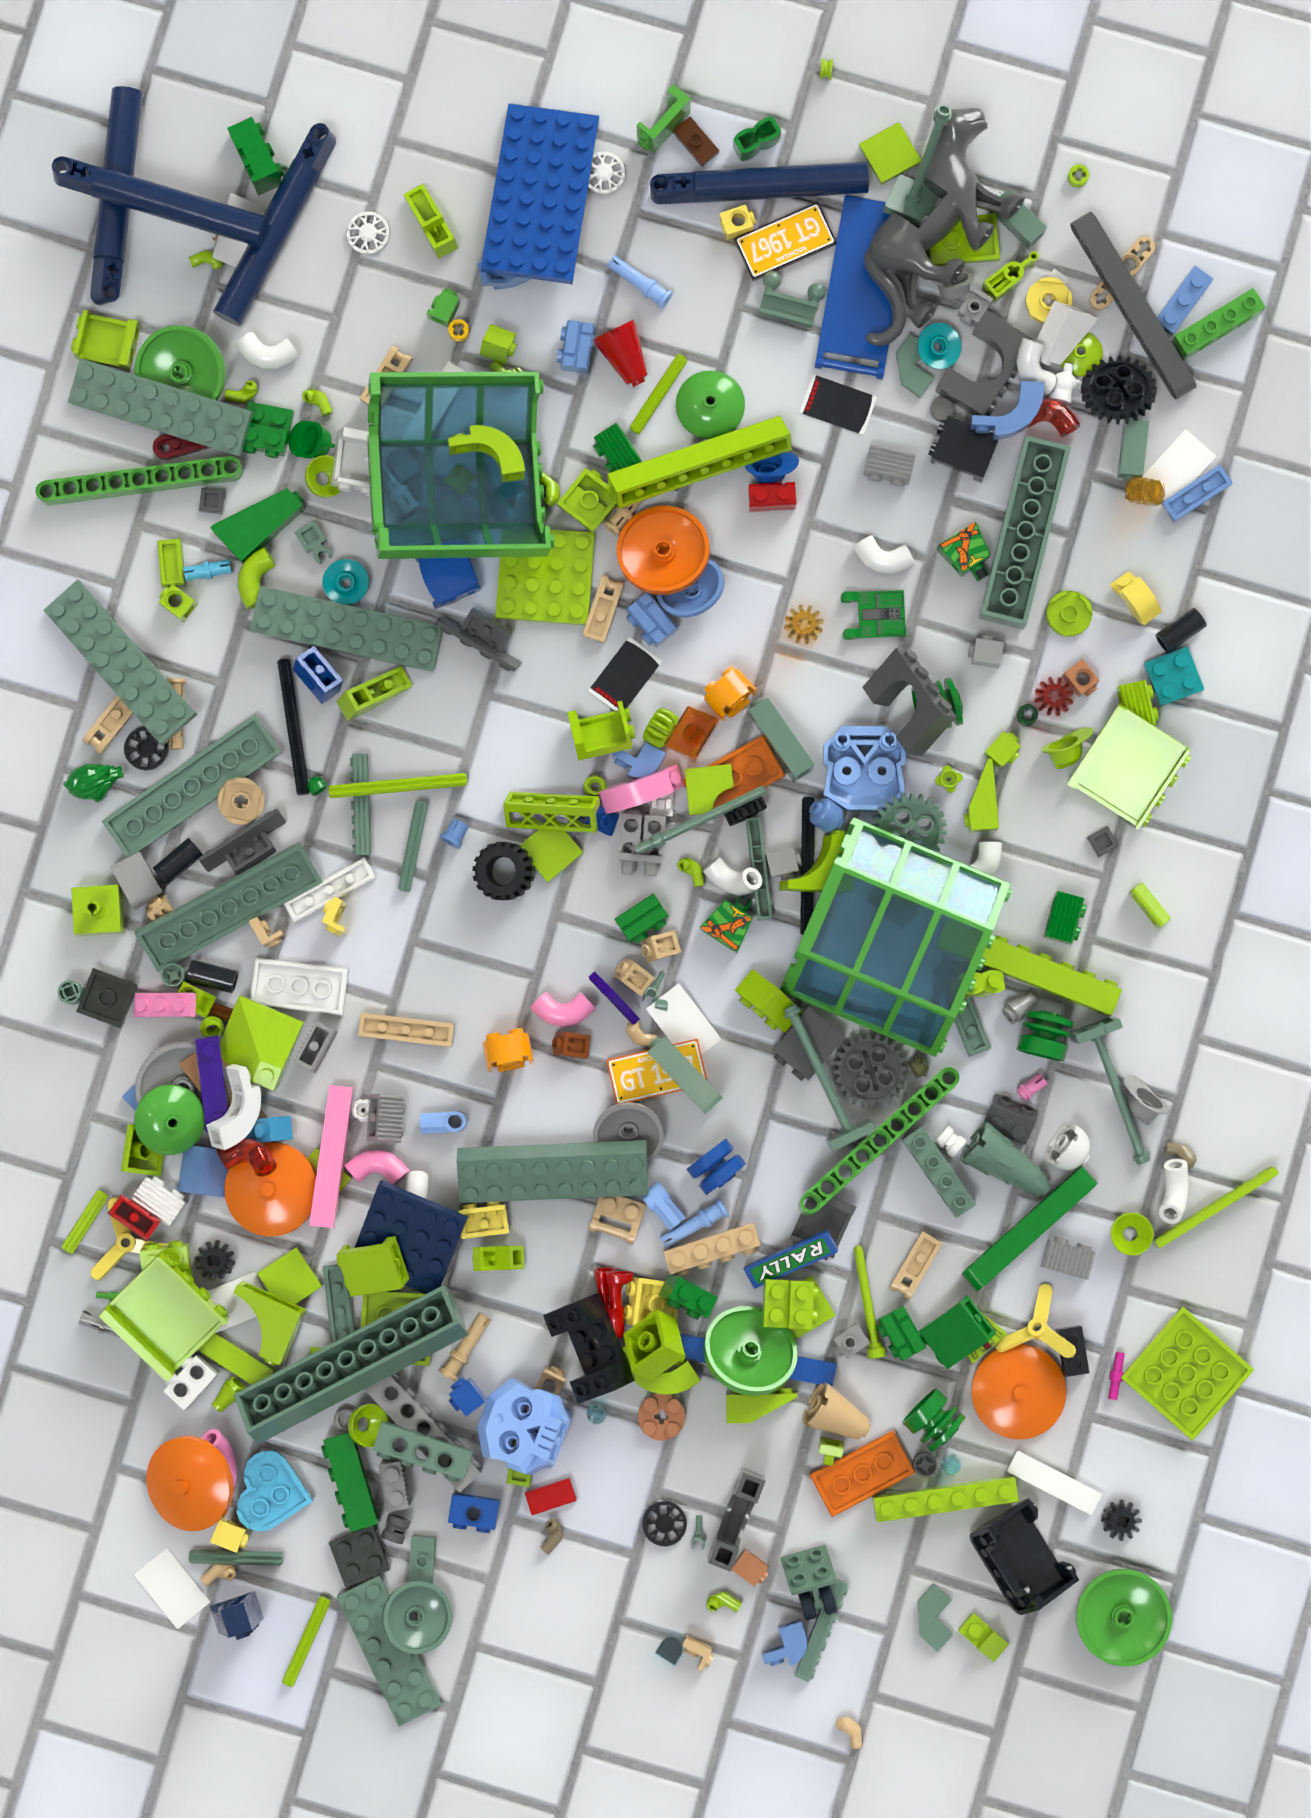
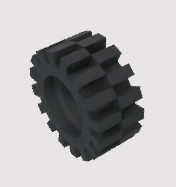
(745, 811)

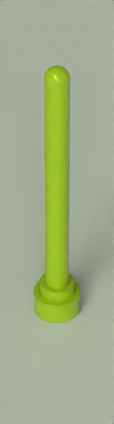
(875, 1348)

